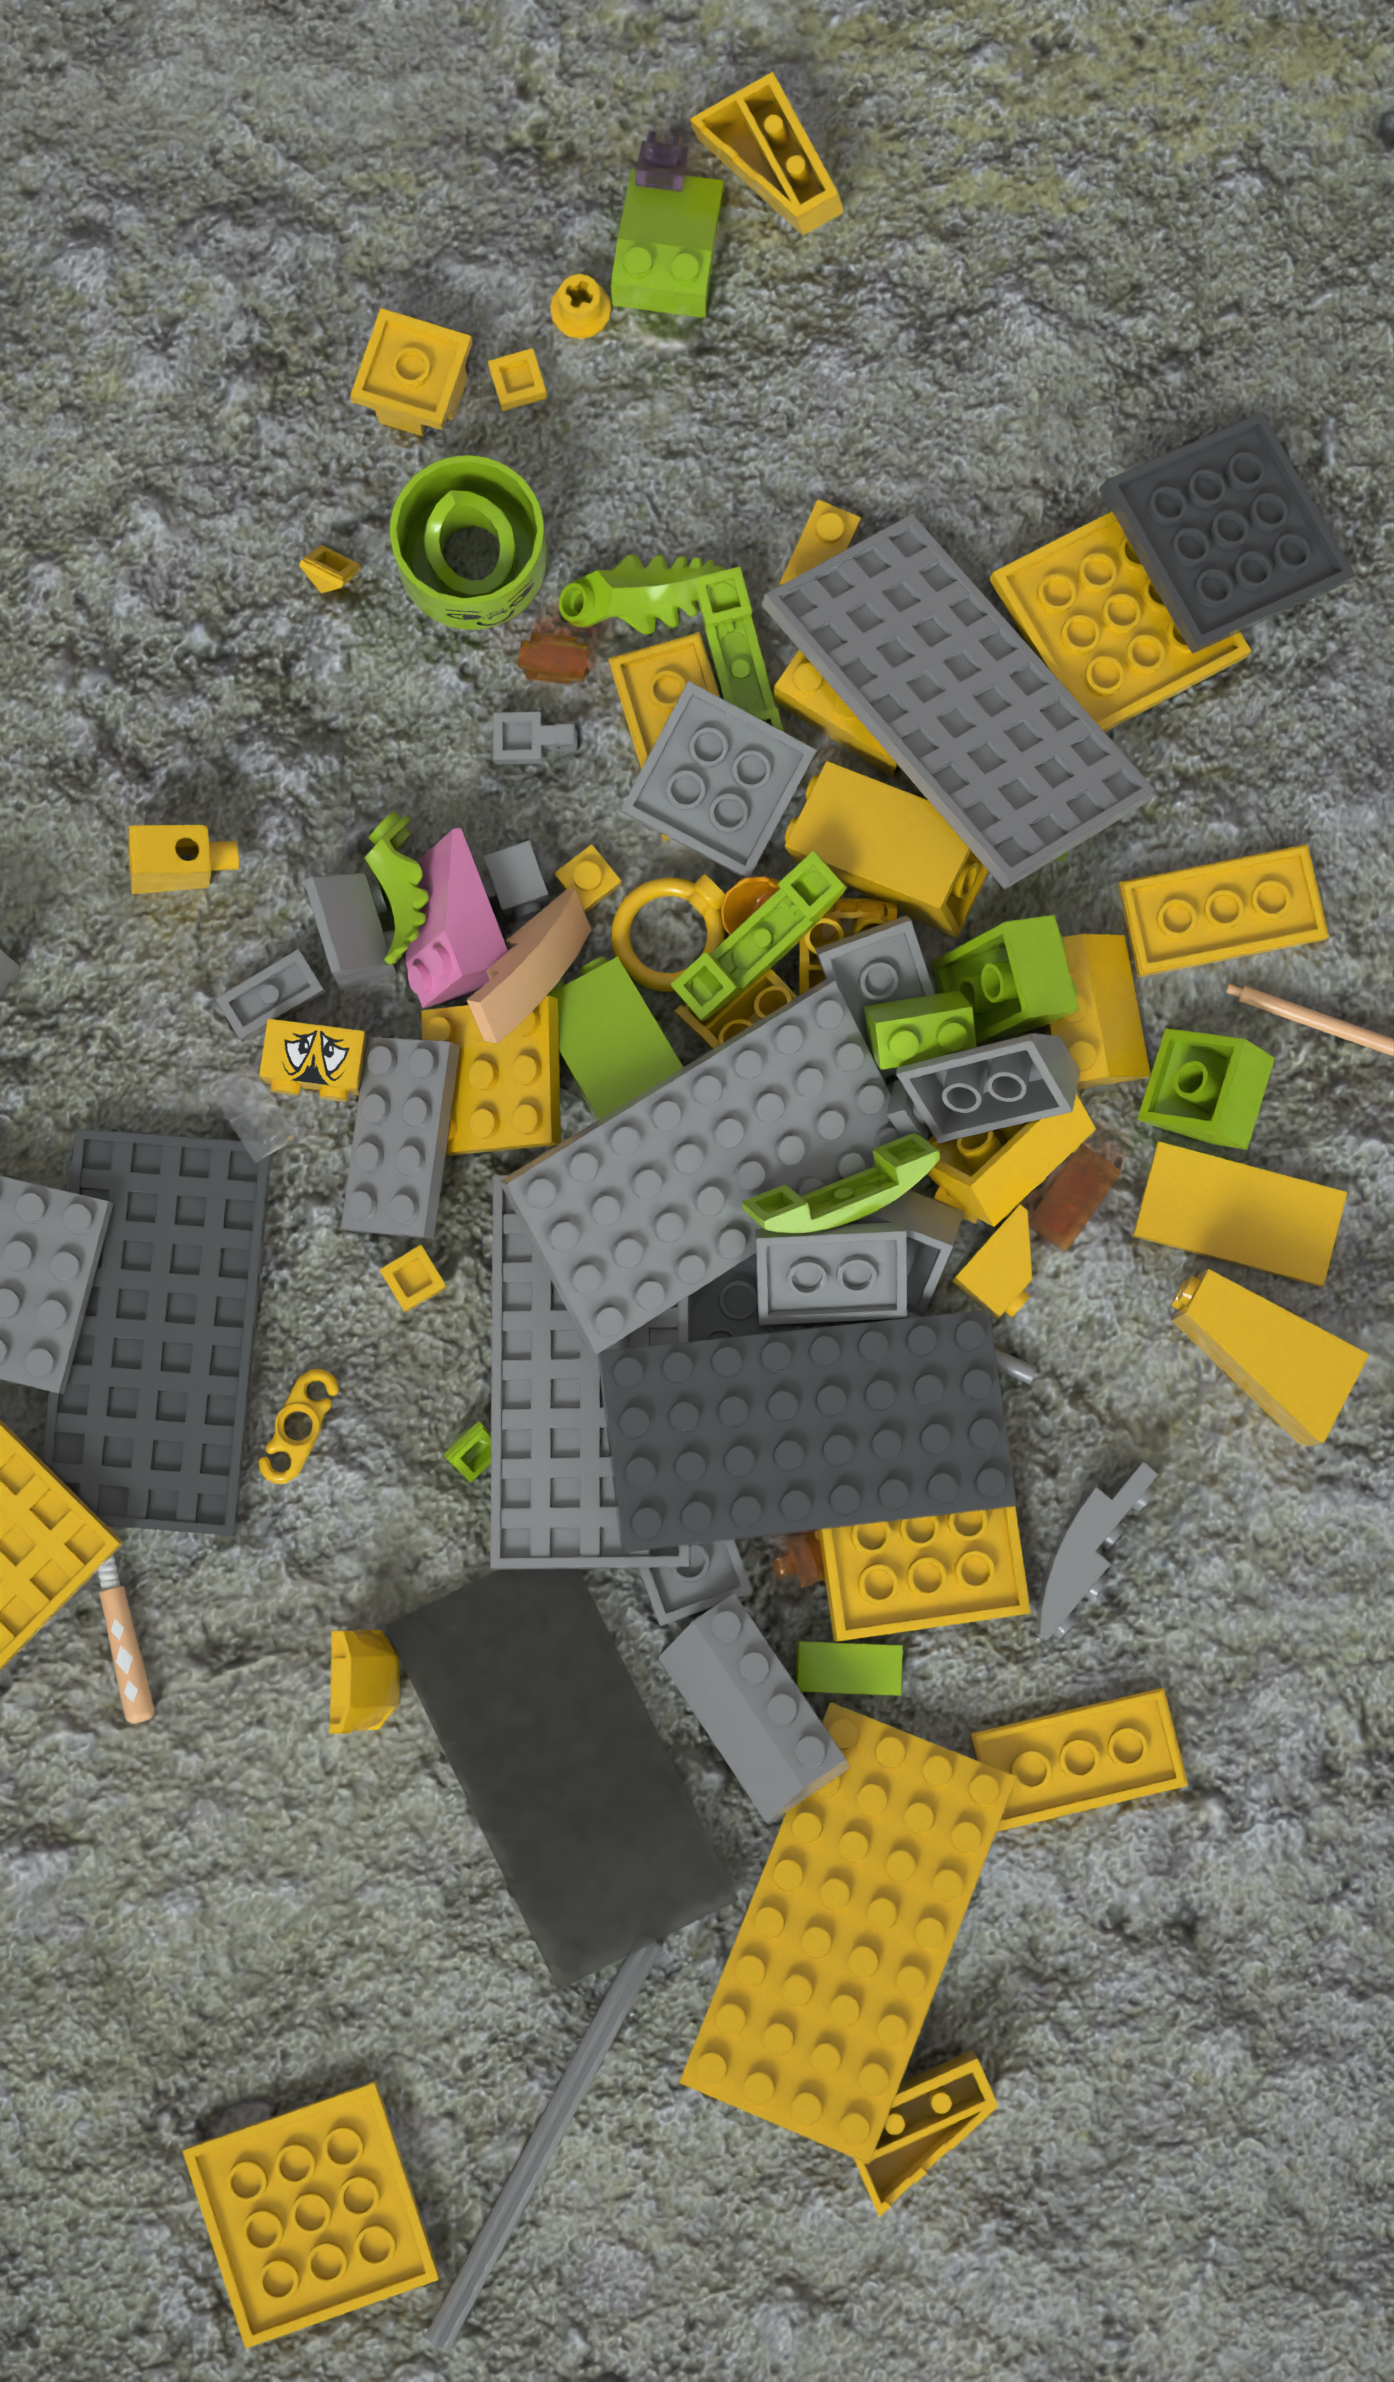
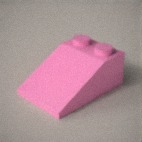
(459, 928)

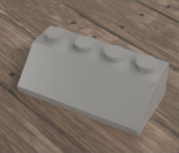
(752, 1709)

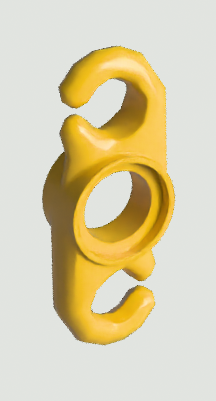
(298, 1402)

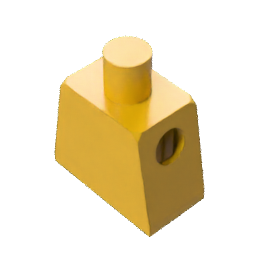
(156, 859)

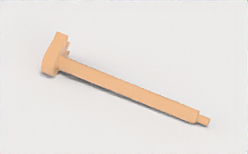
(1313, 1019)

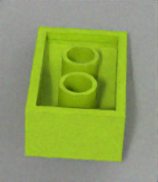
(667, 247)
(1011, 978)

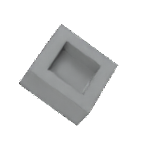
(904, 1113)

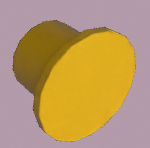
(580, 307)

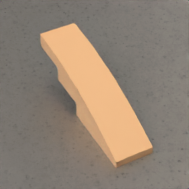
(531, 967)

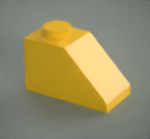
(1000, 1268)

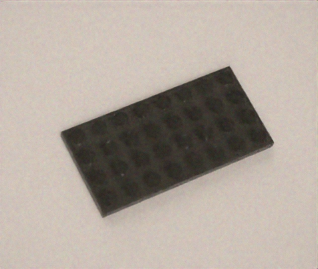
(561, 1767)

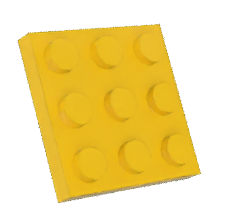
(504, 1090)

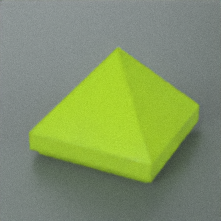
(471, 1451)

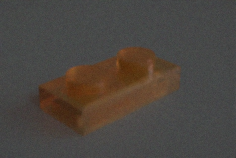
(1073, 1198)

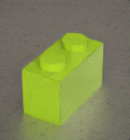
(919, 1028)

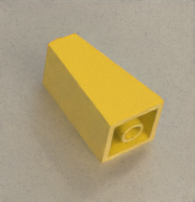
(888, 847)
(1271, 1354)

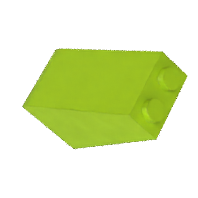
(610, 1037)

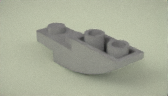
(1074, 1564)

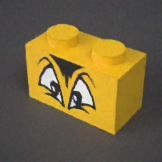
(313, 1059)

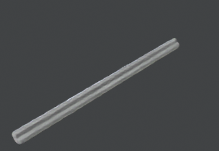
(541, 2146)

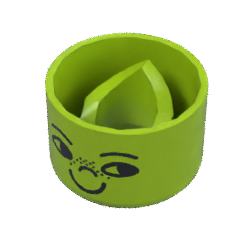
(462, 495)

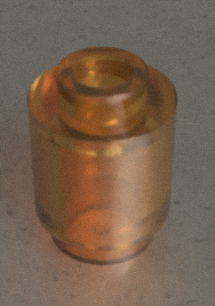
(553, 658)

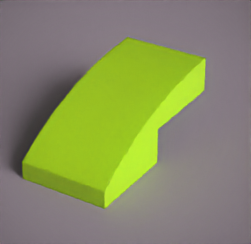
(848, 1668)

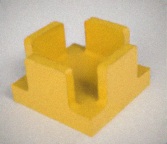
(412, 372)

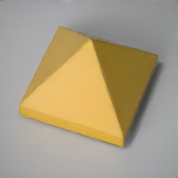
(328, 569)

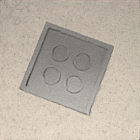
(718, 780)

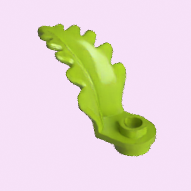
(635, 593)
(398, 880)

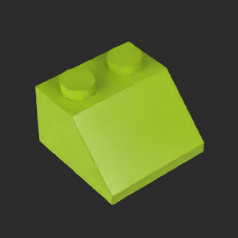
(1207, 1087)

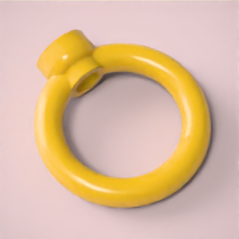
(702, 895)

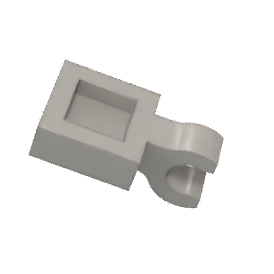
(522, 737)

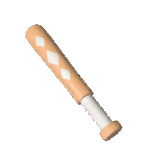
(124, 1646)

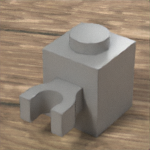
(516, 882)

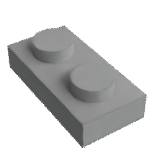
(270, 995)

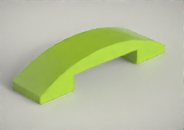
(735, 645)
(762, 939)
(896, 1170)

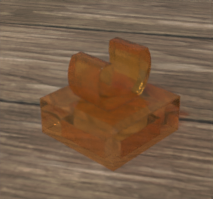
(804, 1559)

